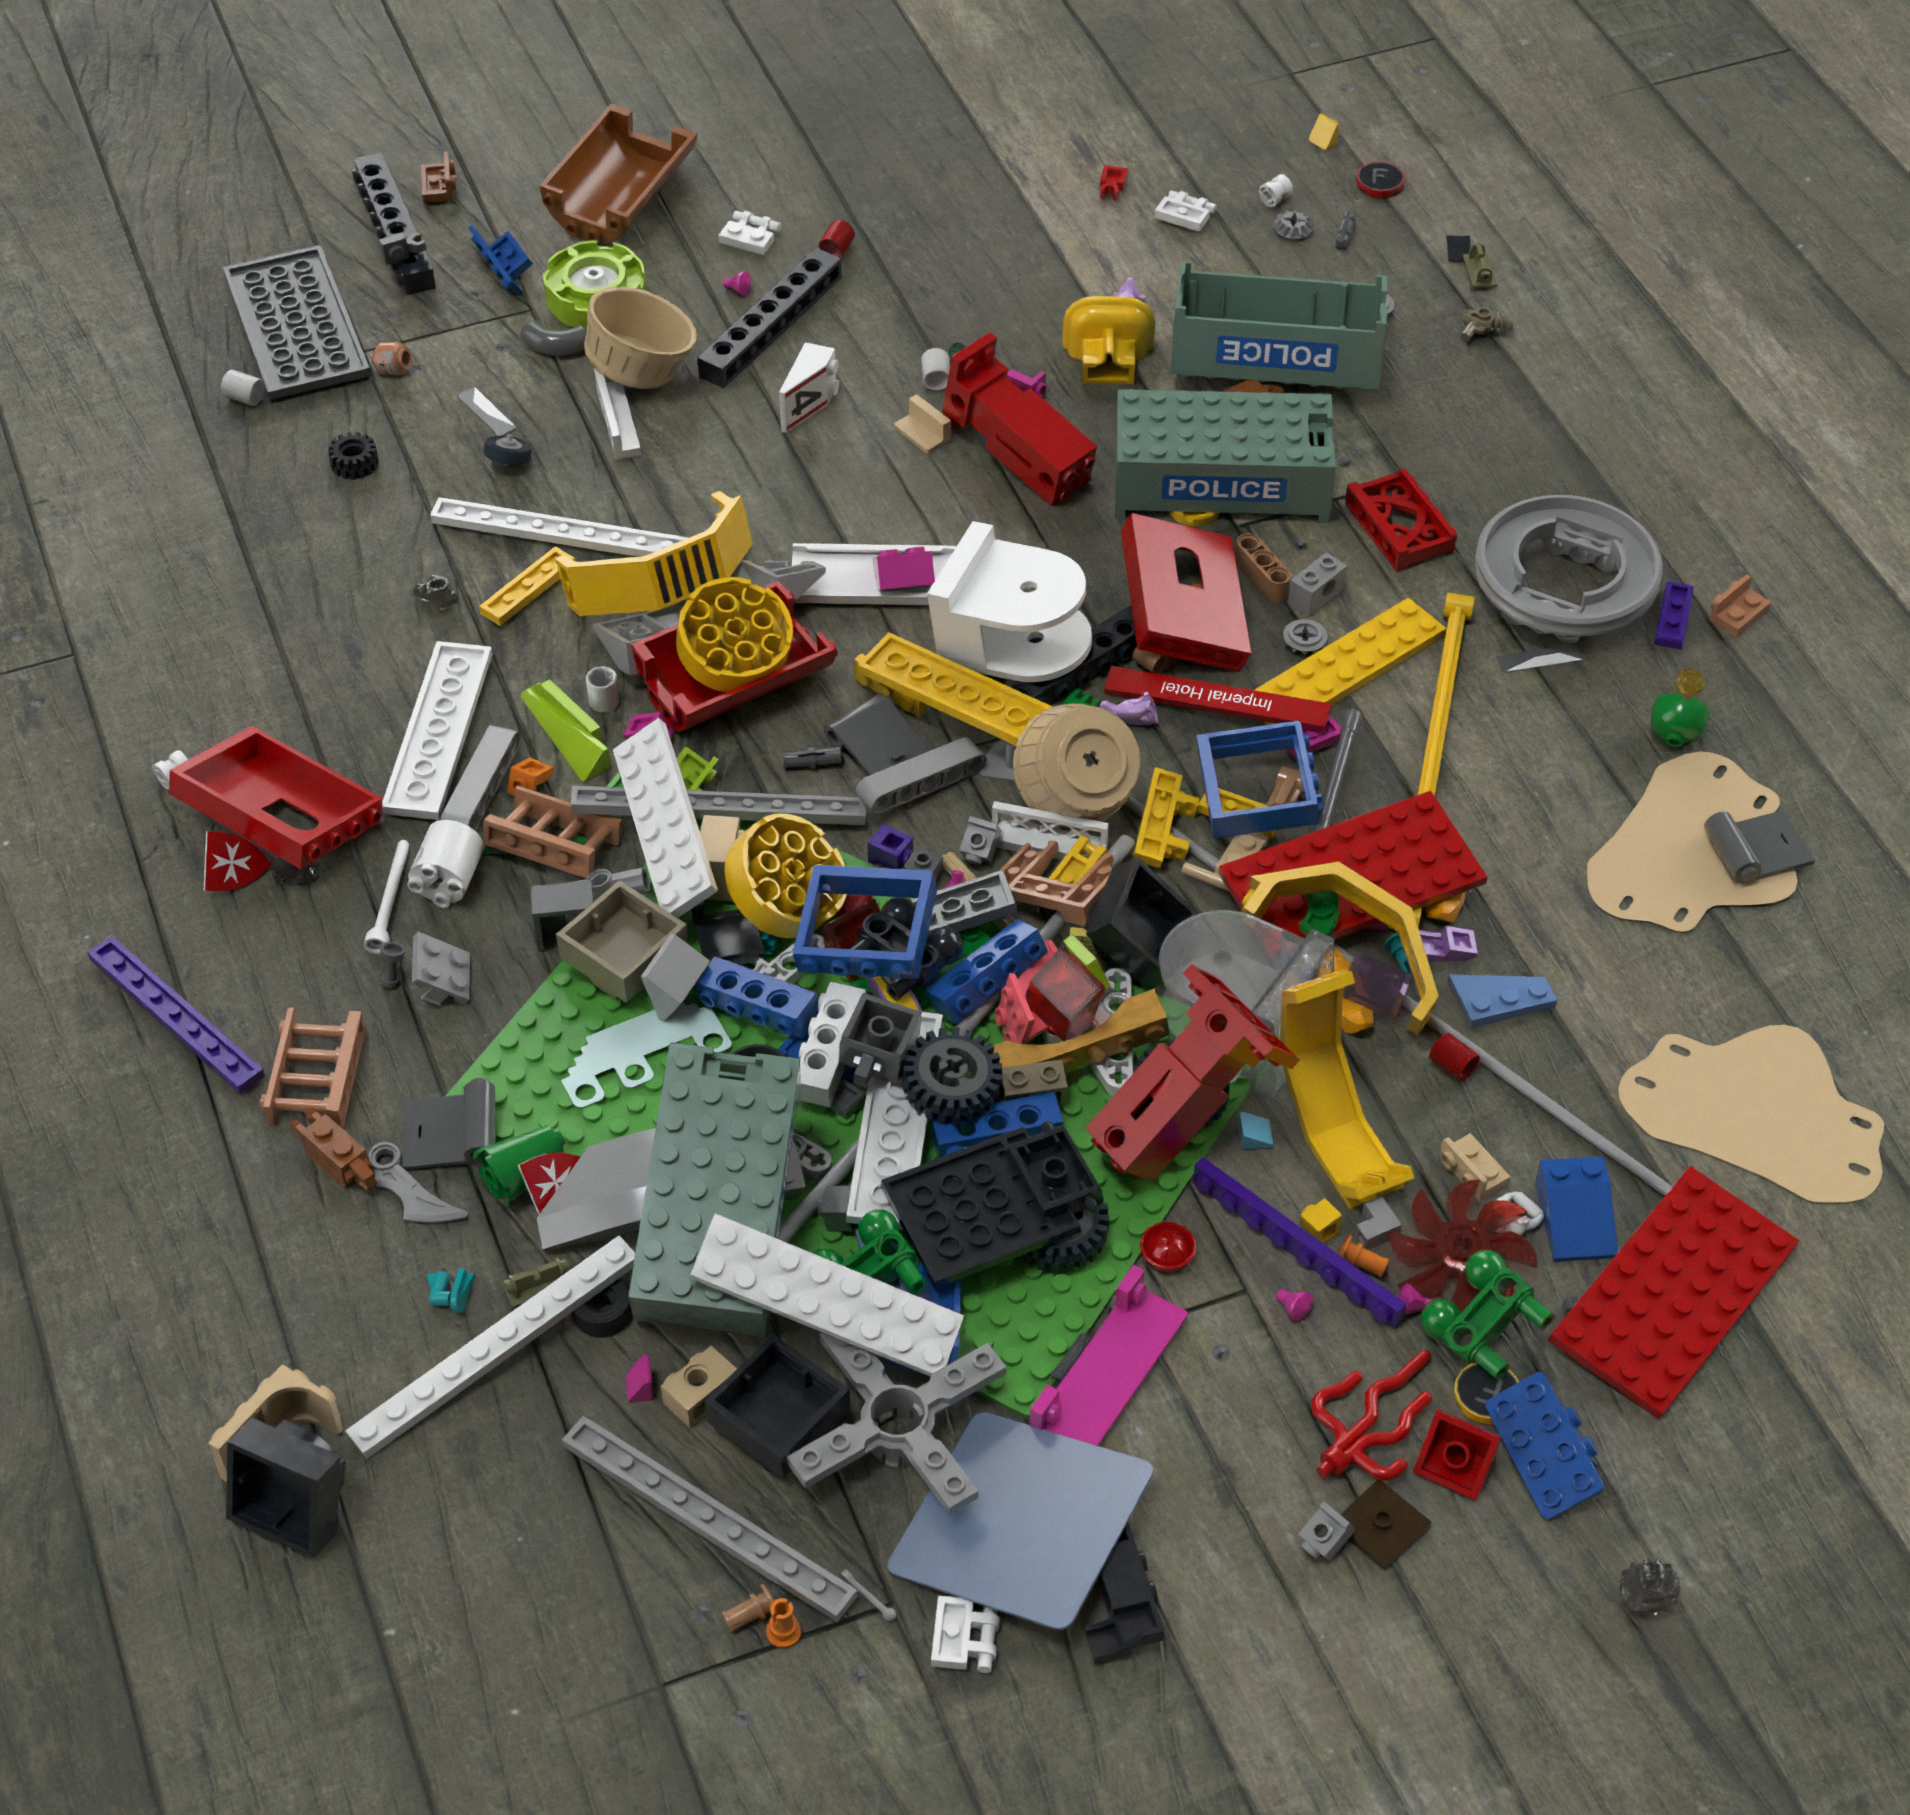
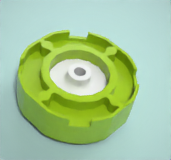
(583, 270)

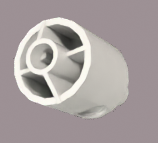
(445, 862)

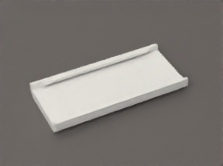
(852, 576)

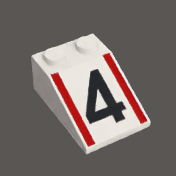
(808, 385)

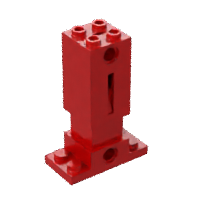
(1017, 424)
(1185, 1081)

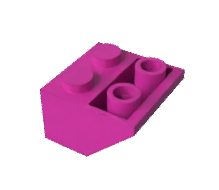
(903, 570)

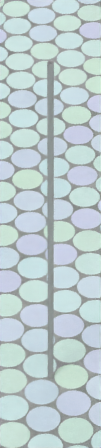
(1485, 1059)

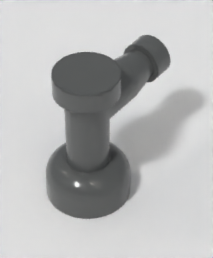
(393, 955)

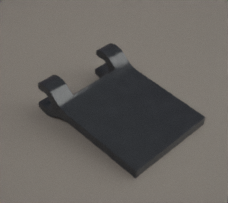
(726, 934)

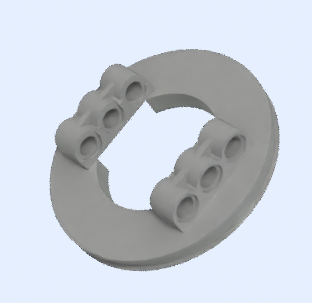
(1588, 534)

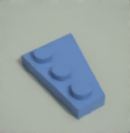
(1499, 998)

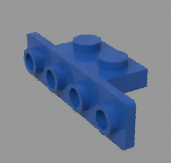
(507, 257)

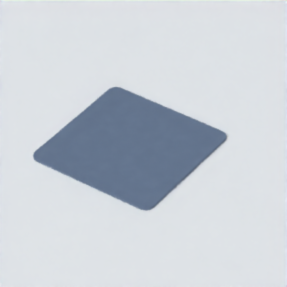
(1037, 1529)

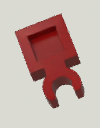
(1112, 181)

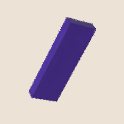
(1674, 615)

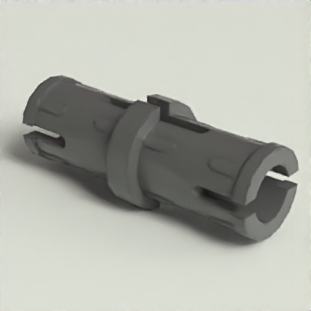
(812, 757)

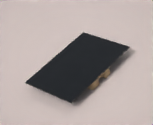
(1457, 247)

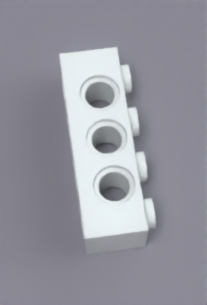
(821, 1084)

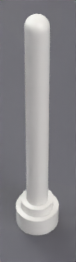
(378, 934)

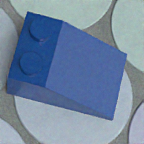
(1577, 1208)

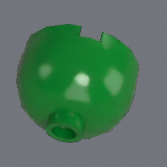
(1678, 719)

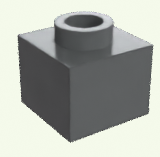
(925, 860)
(834, 1208)

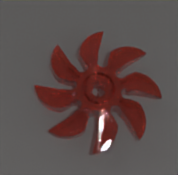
(1456, 1233)

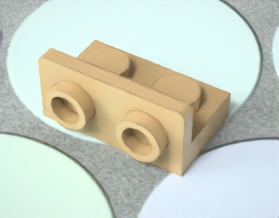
(1473, 1162)

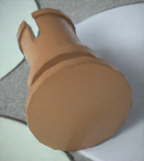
(749, 1610)

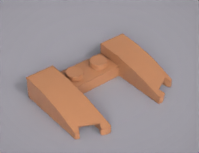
(1073, 900)

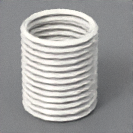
(935, 368)
(242, 387)
(602, 689)

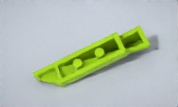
(569, 728)

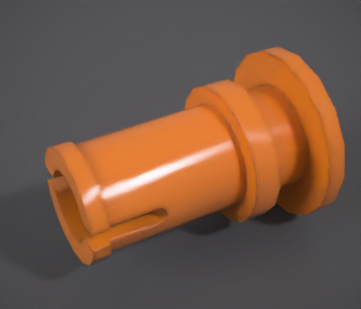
(1362, 1257)
(783, 1627)

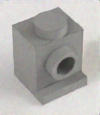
(985, 851)
(1338, 1533)

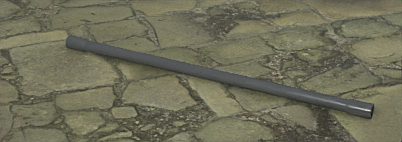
(1348, 734)

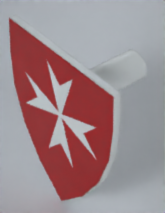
(231, 862)
(545, 1175)

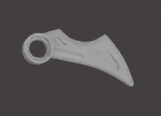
(418, 1203)

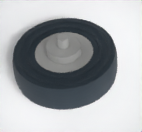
(507, 450)

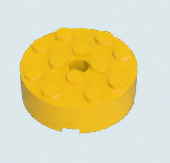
(733, 633)
(772, 870)

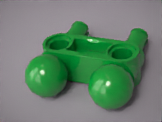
(881, 1237)
(1487, 1313)

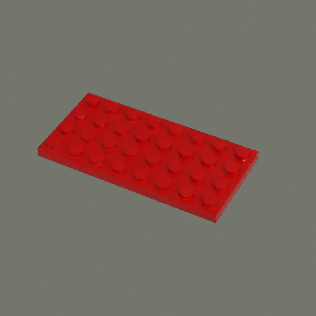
(1400, 848)
(1673, 1292)

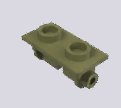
(1479, 267)
(529, 1283)

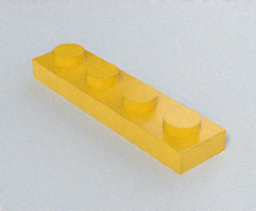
(523, 588)

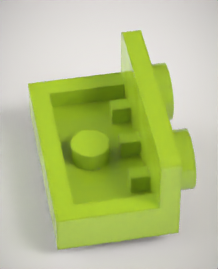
(695, 769)

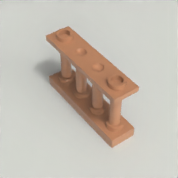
(546, 848)
(338, 1082)

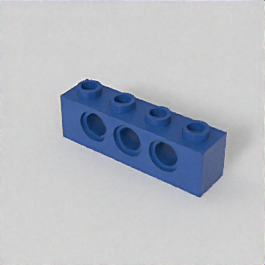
(986, 971)
(757, 997)
(1002, 1118)

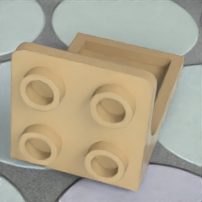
(281, 1397)

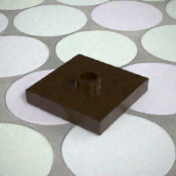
(1384, 1524)

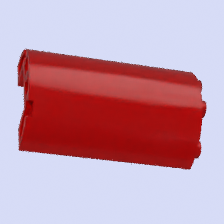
(690, 703)

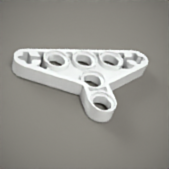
(1107, 1067)

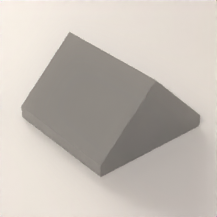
(672, 975)

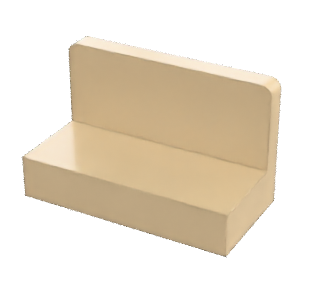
(924, 425)

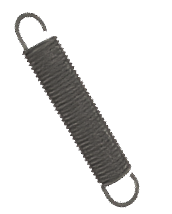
(1071, 1357)

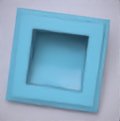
(1254, 1131)

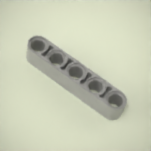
(921, 775)
(482, 776)

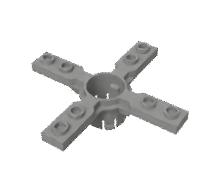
(881, 1397)

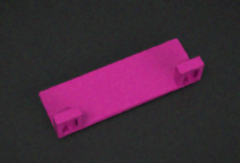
(1110, 1365)

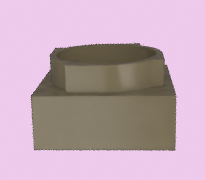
(618, 939)

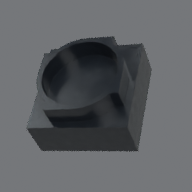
(1134, 920)
(777, 1404)
(284, 1484)

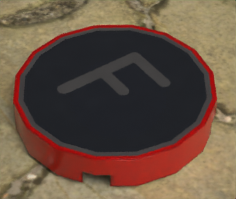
(1380, 179)

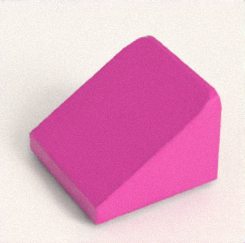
(640, 1381)

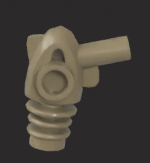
(1482, 321)

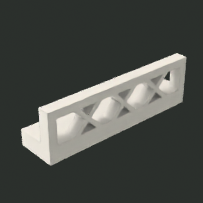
(617, 418)
(1021, 831)

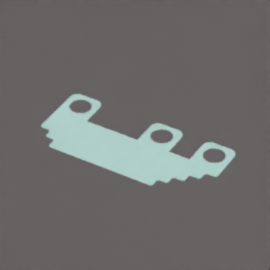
(631, 1040)

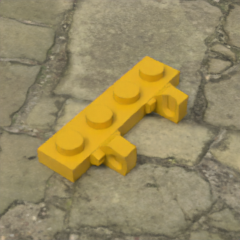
(1161, 804)

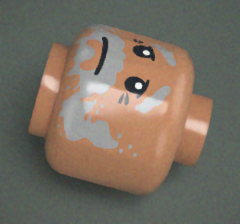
(391, 358)

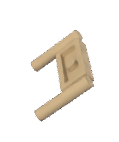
(1239, 847)

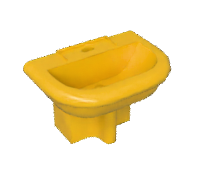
(1108, 337)

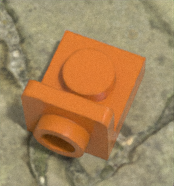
(528, 775)

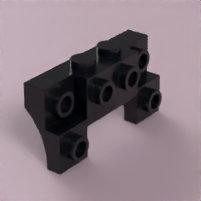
(1128, 1602)

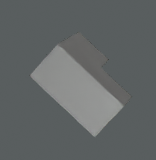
(1378, 1223)

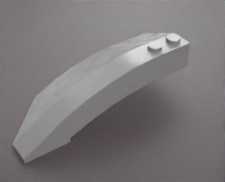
(620, 633)
(608, 1190)

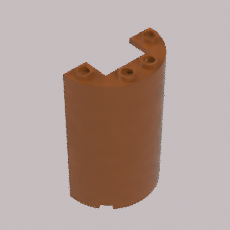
(611, 176)

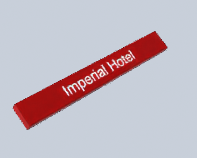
(1218, 698)

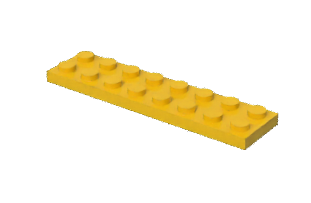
(1359, 655)
(950, 687)

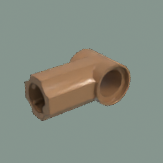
(1287, 787)

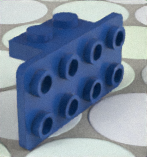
(1546, 1445)

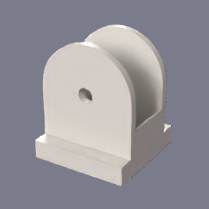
(989, 615)

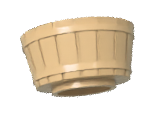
(636, 336)
(1053, 768)

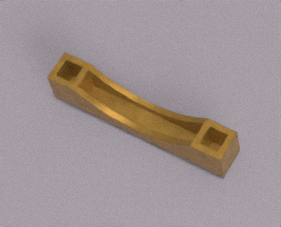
(1133, 1024)

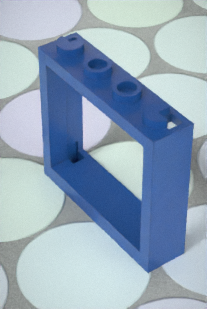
(1253, 741)
(869, 882)

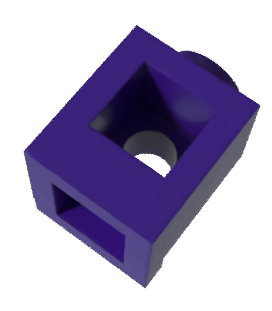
(889, 847)

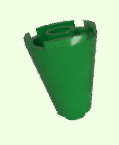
(502, 1158)

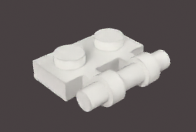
(1185, 210)
(749, 238)
(953, 1631)

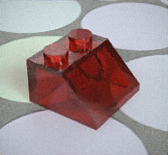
(1065, 995)

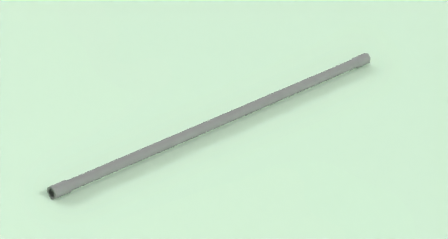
(845, 1164)

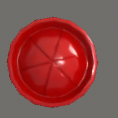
(1168, 1247)

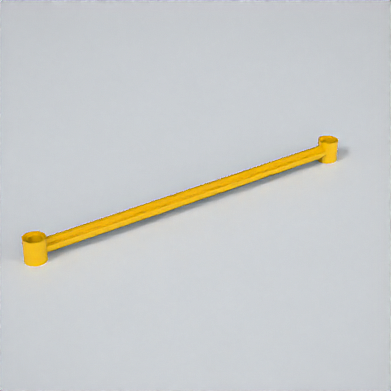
(1457, 610)

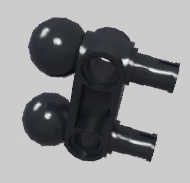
(891, 933)

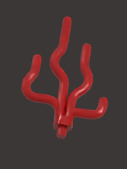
(1352, 1443)

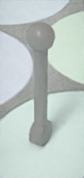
(889, 1614)

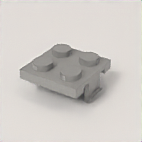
(440, 968)

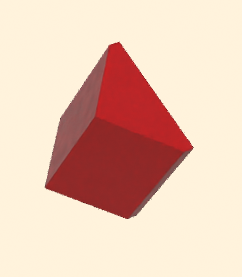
(1457, 1454)

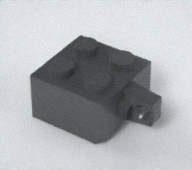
(878, 1038)

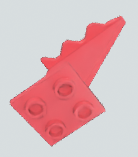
(1013, 1012)

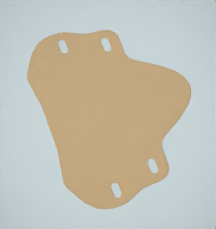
(1666, 855)
(1762, 1107)

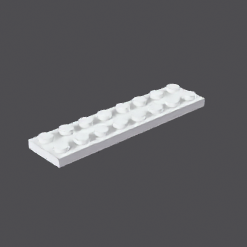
(437, 731)
(664, 820)
(888, 1139)
(826, 1296)

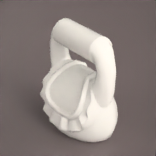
(1523, 1223)

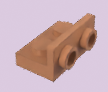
(1738, 607)

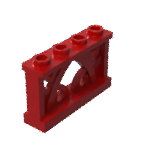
(1365, 507)

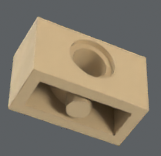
(688, 1400)

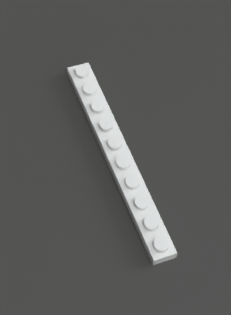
(549, 528)
(491, 1347)

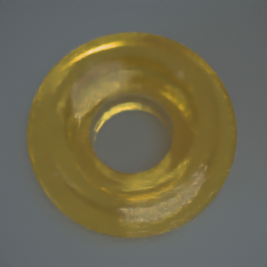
(1690, 681)

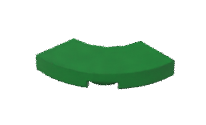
(1321, 914)

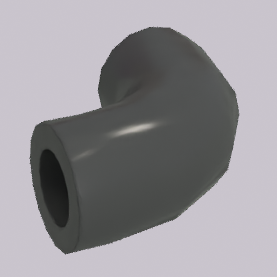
(553, 342)

